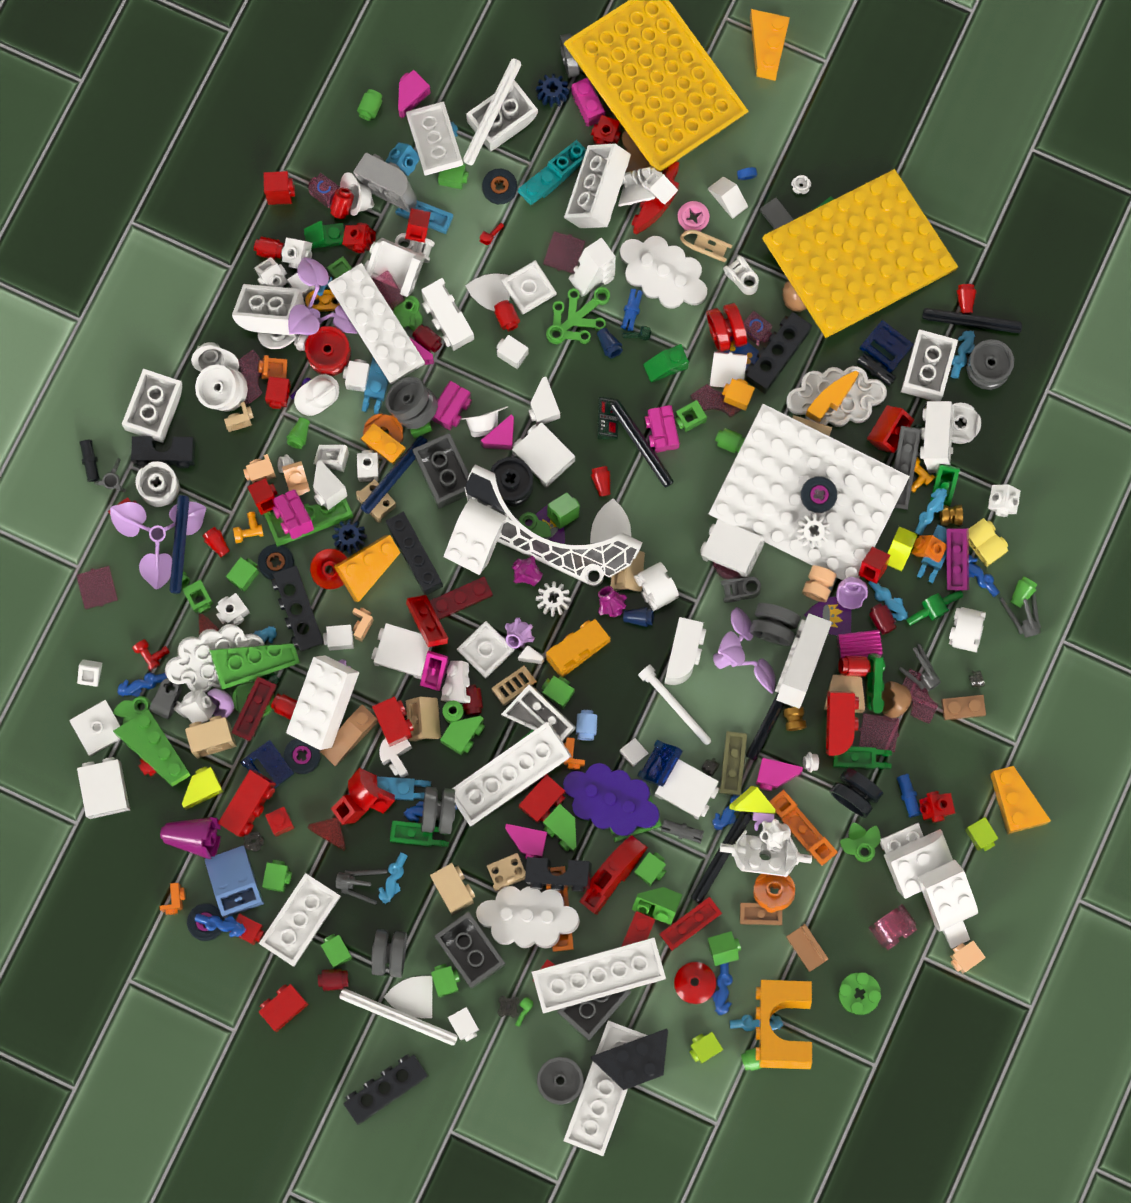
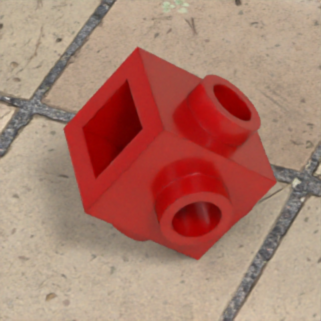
(606, 131)
(359, 237)
(936, 806)

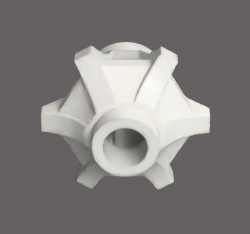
(774, 834)

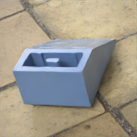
(233, 882)

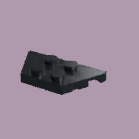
(635, 1061)

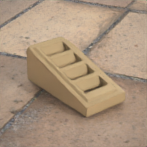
(503, 684)

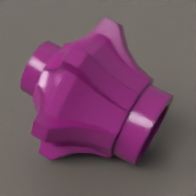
(526, 571)
(611, 602)

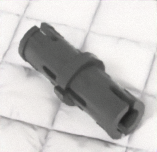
(682, 831)

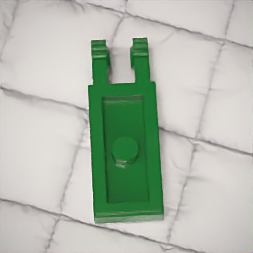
(875, 684)
(862, 758)
(411, 834)

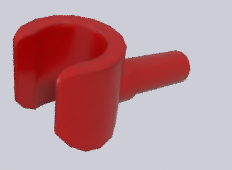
(487, 238)

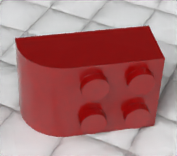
(840, 721)

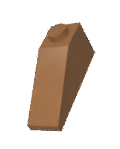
(350, 734)

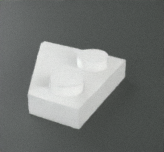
(456, 682)

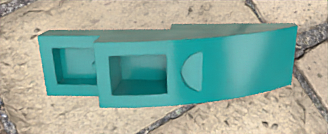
(553, 174)

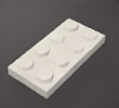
(434, 138)
(299, 920)

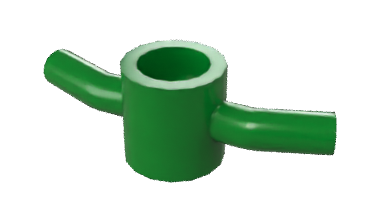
(934, 607)

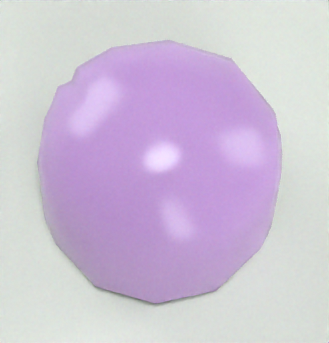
(849, 595)
(223, 702)

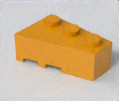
(768, 42)
(366, 566)
(577, 647)
(1016, 802)

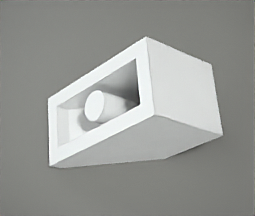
(543, 404)
(327, 487)

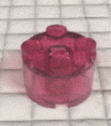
(893, 926)

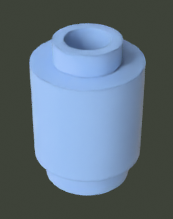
(586, 725)

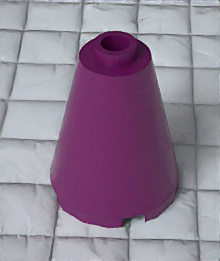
(193, 836)

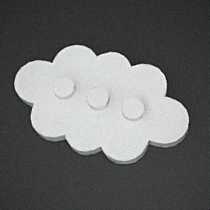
(663, 272)
(855, 406)
(194, 661)
(527, 917)

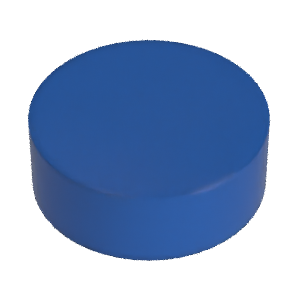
(747, 173)

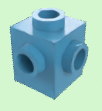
(404, 157)

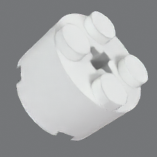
(164, 493)
(657, 586)
(968, 629)

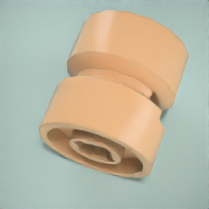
(819, 583)

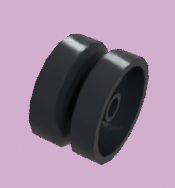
(513, 470)
(856, 792)

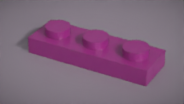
(958, 559)

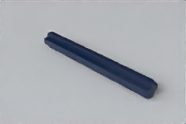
(391, 478)
(179, 544)

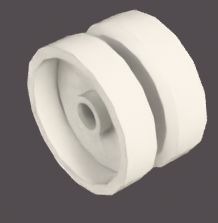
(221, 388)

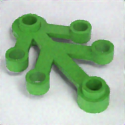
(576, 318)

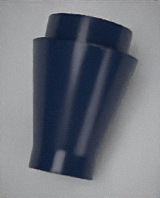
(609, 343)
(639, 616)

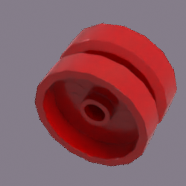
(726, 327)
(326, 362)

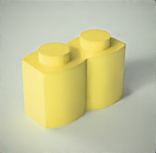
(986, 542)

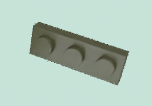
(733, 763)

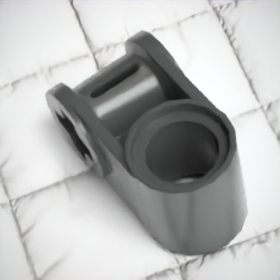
(739, 589)
(164, 700)

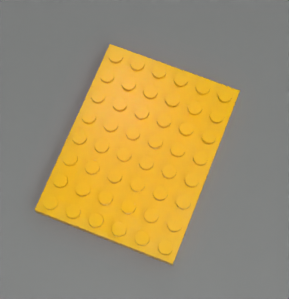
(656, 79)
(860, 253)

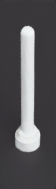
(648, 674)

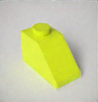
(202, 787)

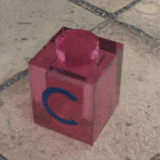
(322, 189)
(757, 328)

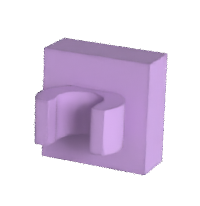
(760, 817)

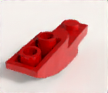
(654, 209)
(612, 871)

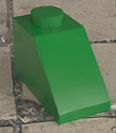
(666, 363)

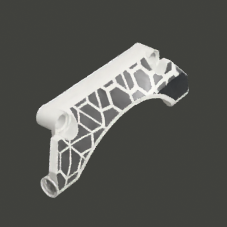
(574, 560)

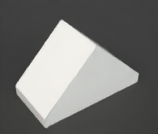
(728, 196)
(333, 456)

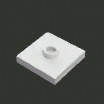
(529, 287)
(485, 649)
(96, 727)

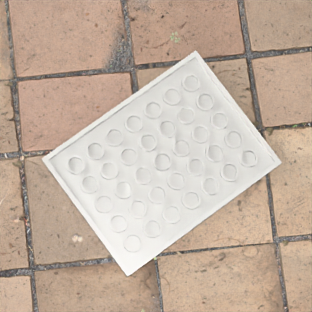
(767, 483)

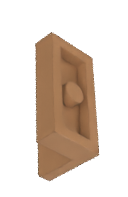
(807, 948)

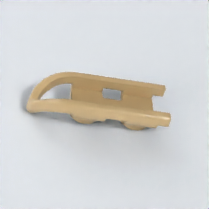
(702, 243)

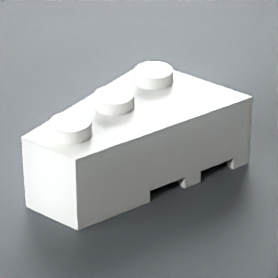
(595, 267)
(446, 315)
(937, 434)
(535, 710)

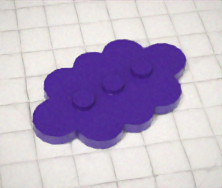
(611, 799)

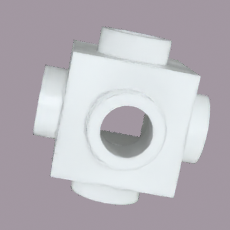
(294, 251)
(271, 274)
(1004, 500)
(231, 603)

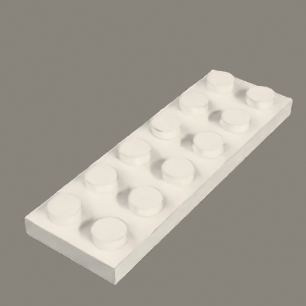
(376, 323)
(510, 773)
(598, 975)
(600, 1097)

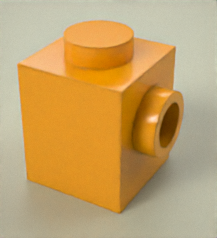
(738, 393)

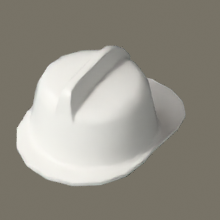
(362, 193)
(212, 354)
(316, 395)
(483, 424)

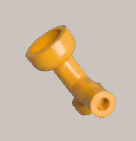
(924, 476)
(254, 529)

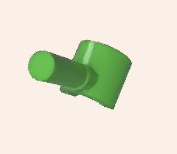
(527, 1005)

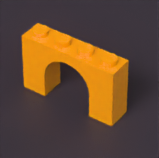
(772, 1050)

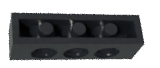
(764, 379)
(414, 553)
(292, 577)
(354, 1100)

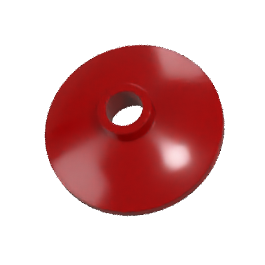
(317, 568)
(699, 993)

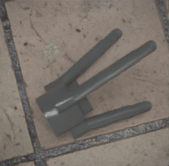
(111, 479)
(1031, 625)
(929, 678)
(346, 881)

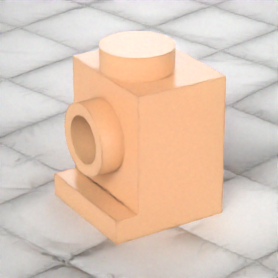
(259, 470)

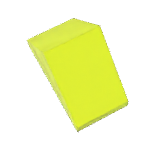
(901, 548)
(752, 801)

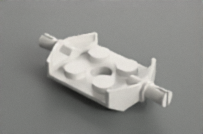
(781, 861)

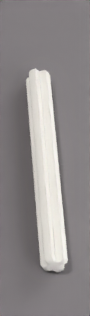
(492, 111)
(398, 1016)

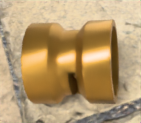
(951, 515)
(794, 717)

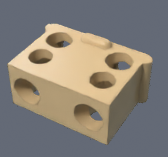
(379, 510)
(507, 872)

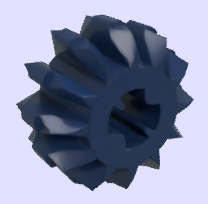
(552, 97)
(347, 530)

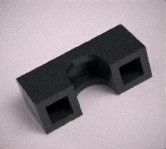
(180, 454)
(576, 877)

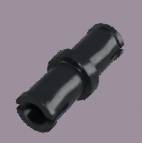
(876, 369)
(89, 460)

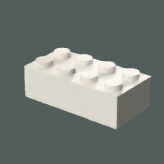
(597, 186)
(802, 660)
(322, 702)

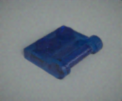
(891, 341)
(271, 761)
(660, 763)

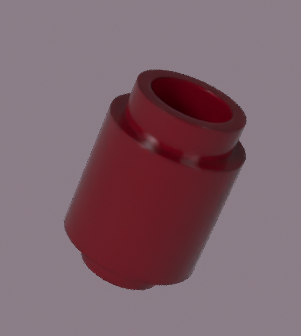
(427, 338)
(882, 618)
(475, 704)
(333, 979)

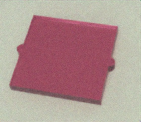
(564, 252)
(389, 289)
(97, 587)
(879, 732)

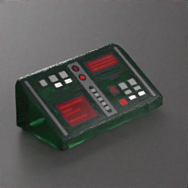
(607, 420)

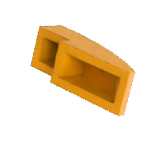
(831, 397)

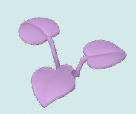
(307, 319)
(128, 521)
(731, 651)

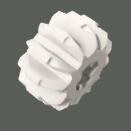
(820, 529)
(545, 598)

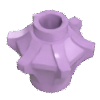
(518, 634)

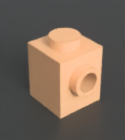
(966, 957)

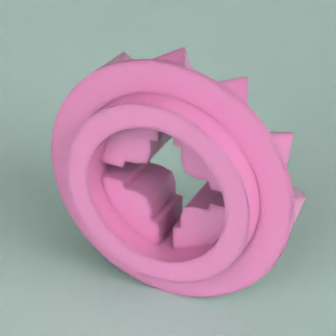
(697, 209)

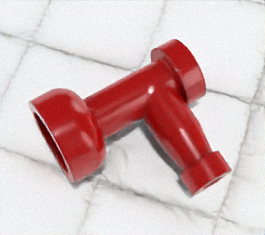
(152, 660)

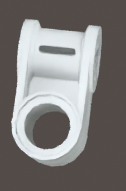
(417, 246)
(739, 273)

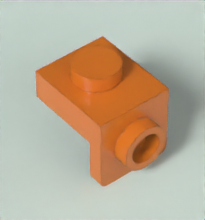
(272, 367)
(929, 547)
(572, 763)
(177, 895)

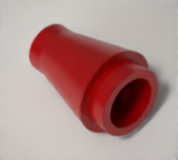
(966, 297)
(601, 479)
(216, 541)

